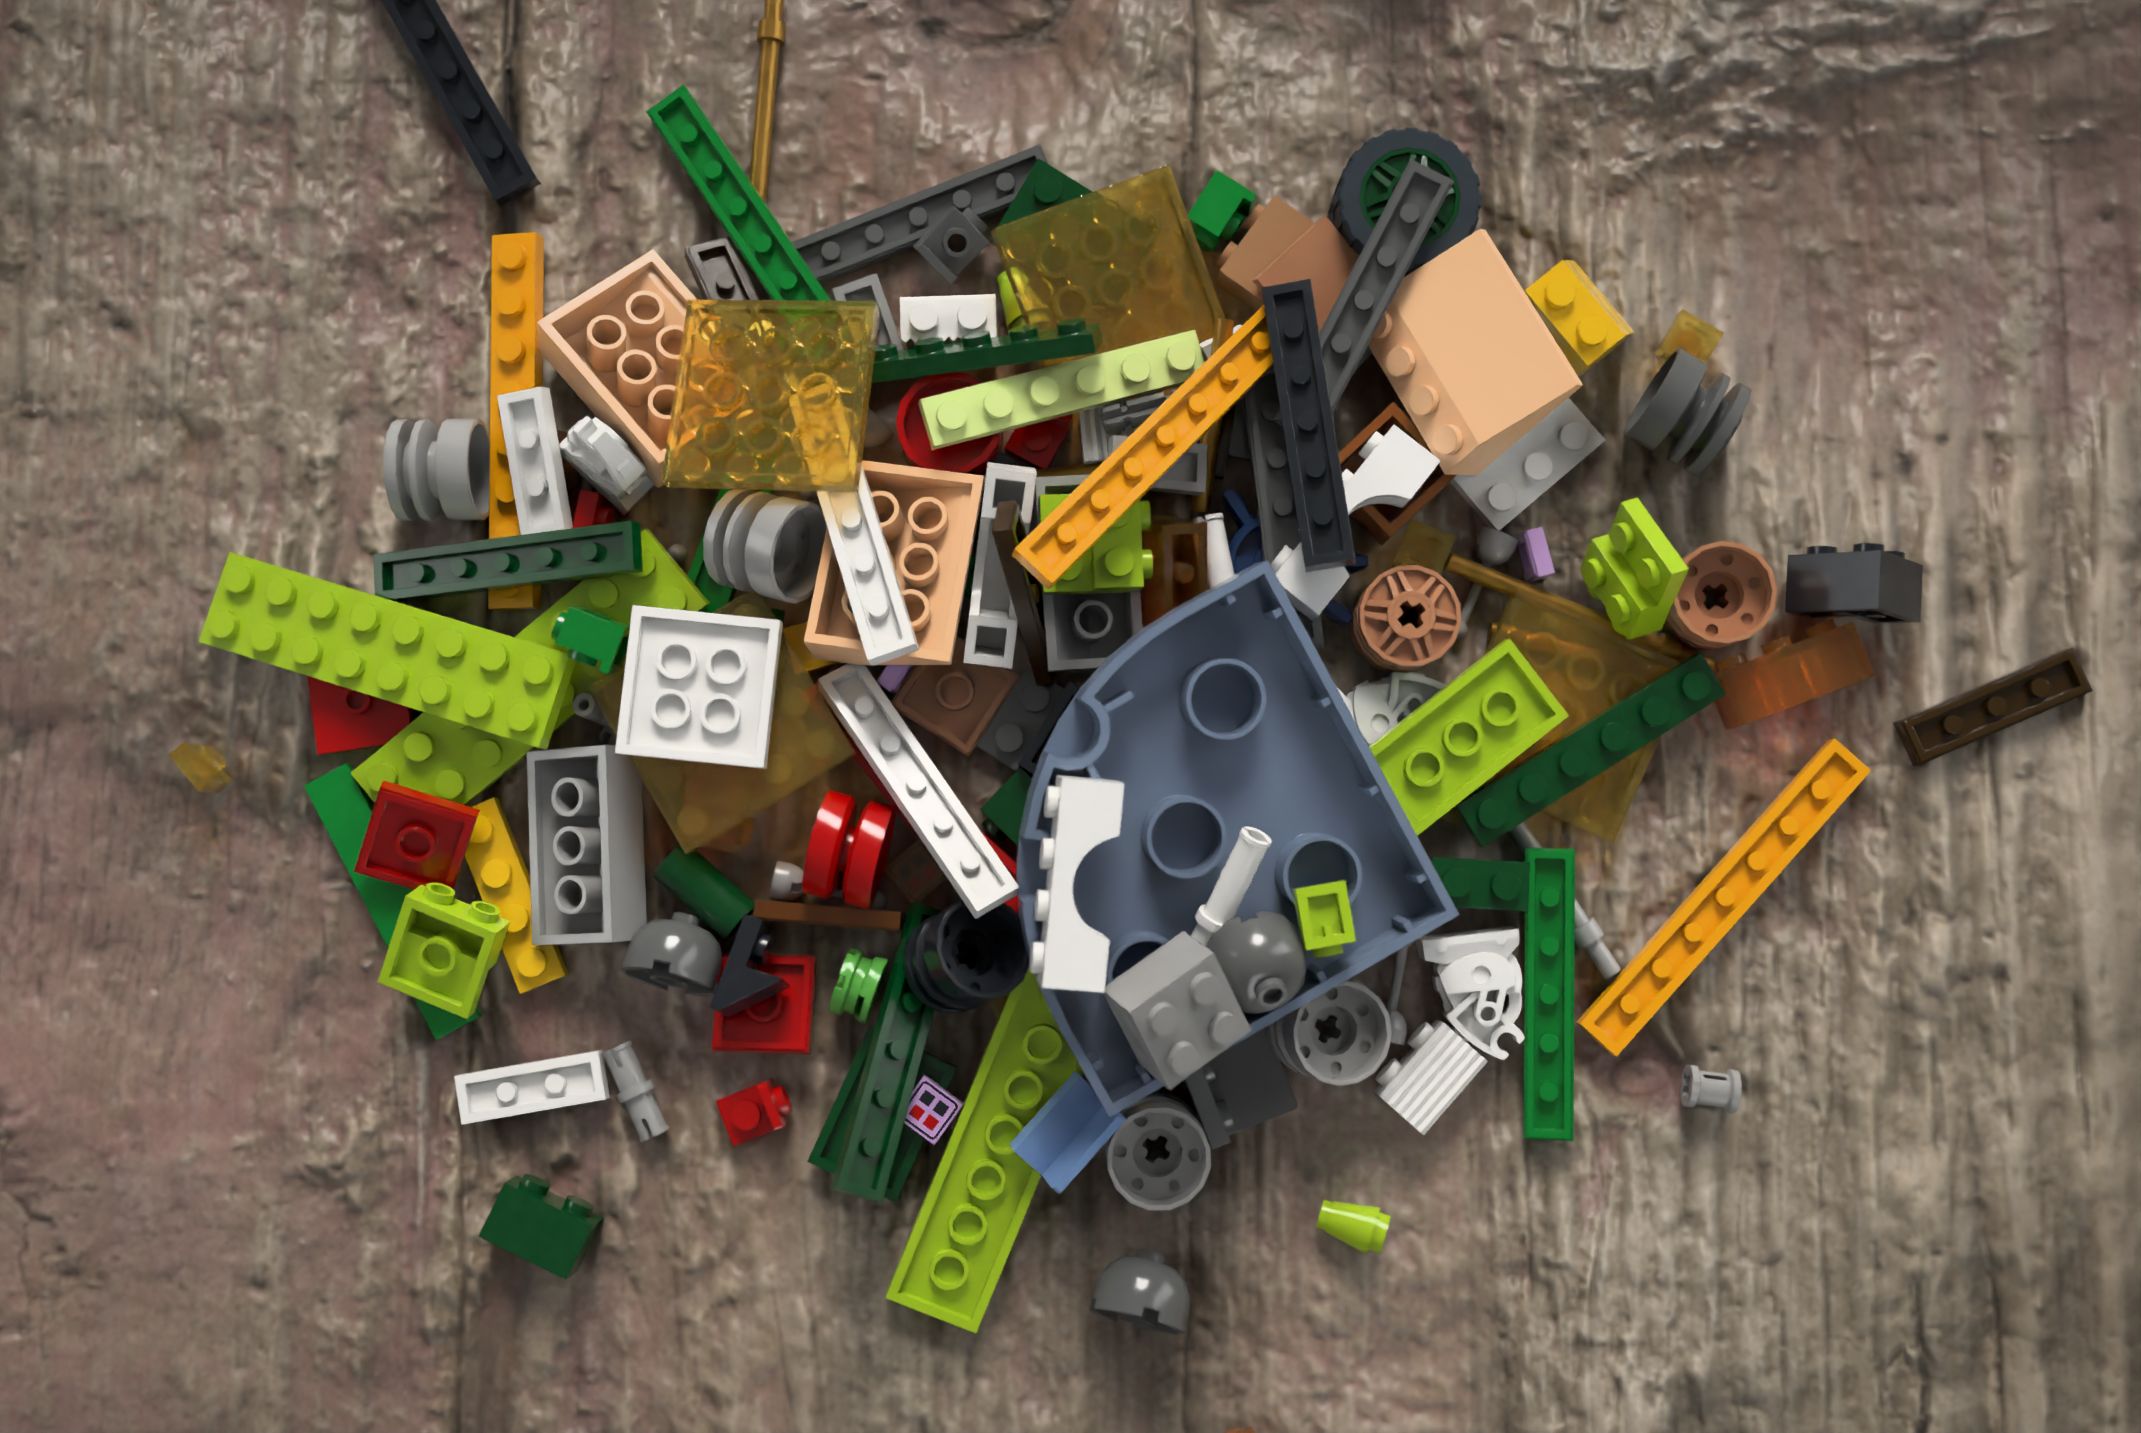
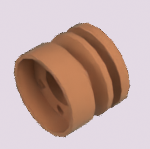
(1743, 598)
(1376, 625)

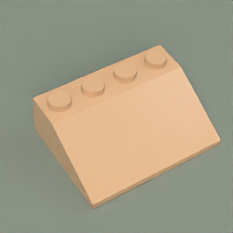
(623, 352)
(1470, 356)
(930, 537)

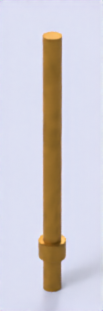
(771, 36)
(1506, 585)

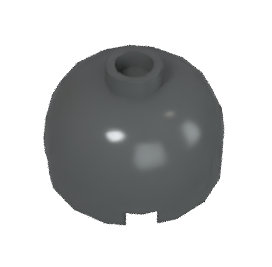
(675, 955)
(1261, 960)
(1143, 1293)

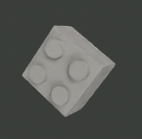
(1176, 1009)

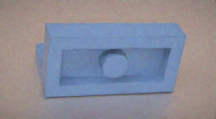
(1066, 1133)

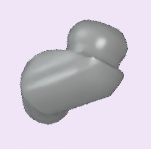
(588, 708)

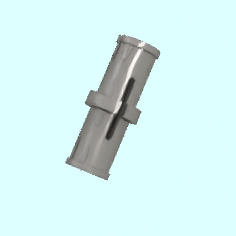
(635, 1091)

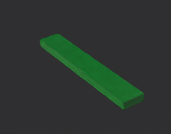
(734, 199)
(346, 815)
(1549, 995)

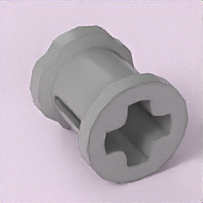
(1711, 1088)

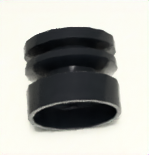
(988, 954)

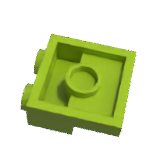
(1114, 561)
(1634, 571)
(443, 948)

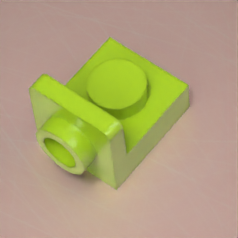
(1324, 917)

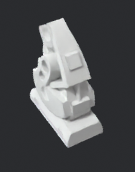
(606, 463)
(1386, 702)
(1473, 978)

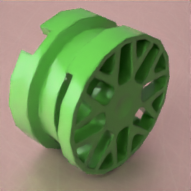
(858, 985)

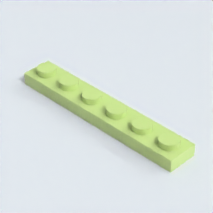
(1060, 389)

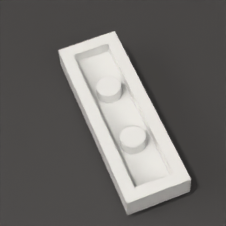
(535, 460)
(531, 1087)

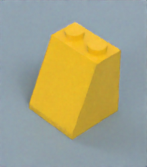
(1577, 315)

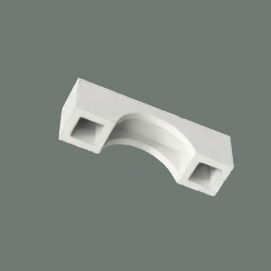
(1390, 475)
(991, 611)
(1082, 817)

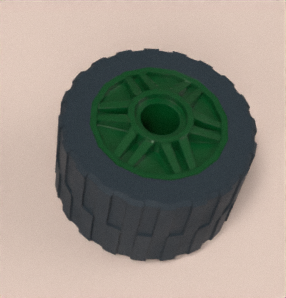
(1374, 174)

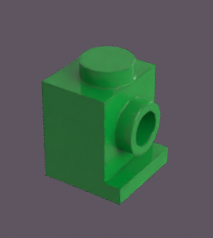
(1218, 210)
(592, 638)

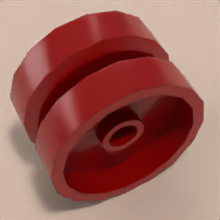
(964, 457)
(840, 847)

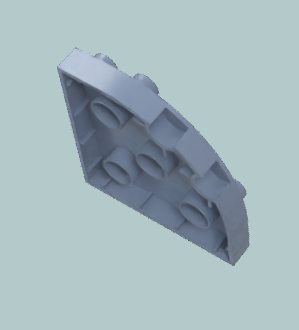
(1215, 729)

